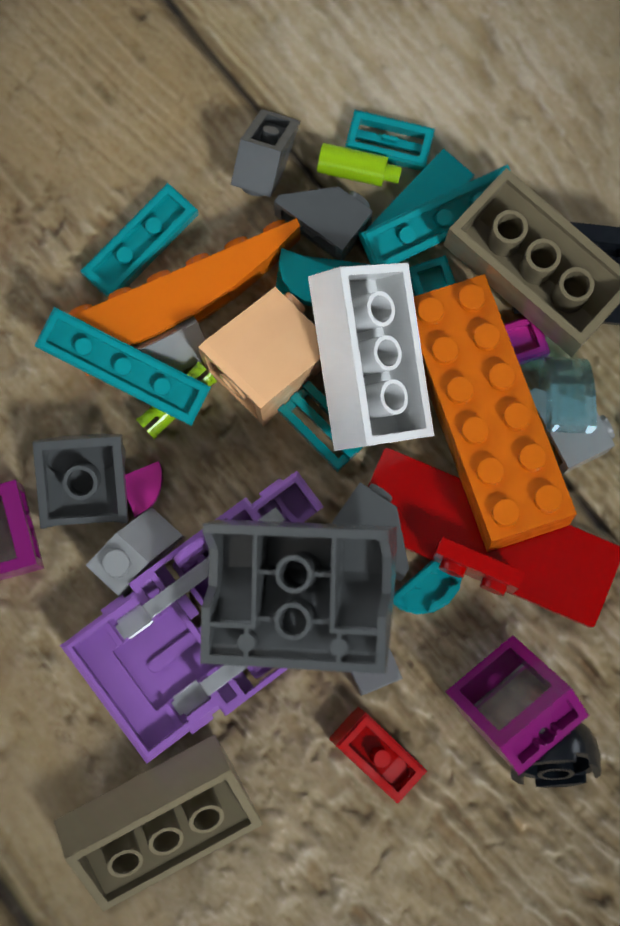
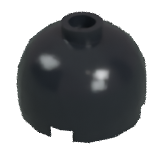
(566, 761)

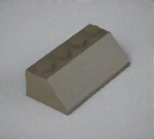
(537, 261)
(157, 823)

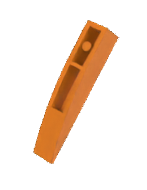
(191, 291)

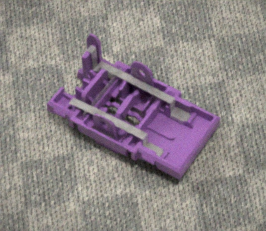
(147, 649)

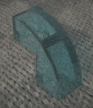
(569, 394)

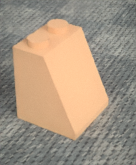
(264, 354)

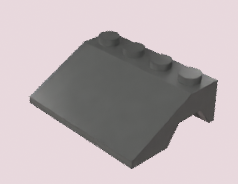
(299, 595)

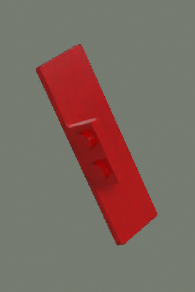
(557, 570)

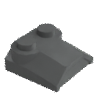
(81, 479)

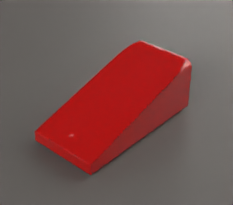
(377, 754)

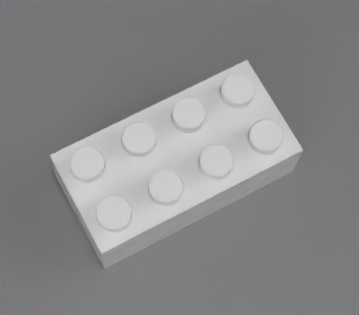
(370, 355)

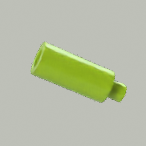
(356, 165)

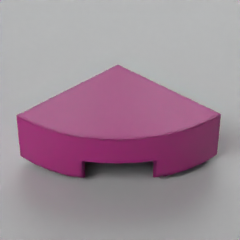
(144, 487)

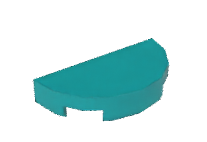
(295, 273)
(427, 590)

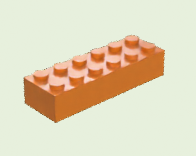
(489, 416)

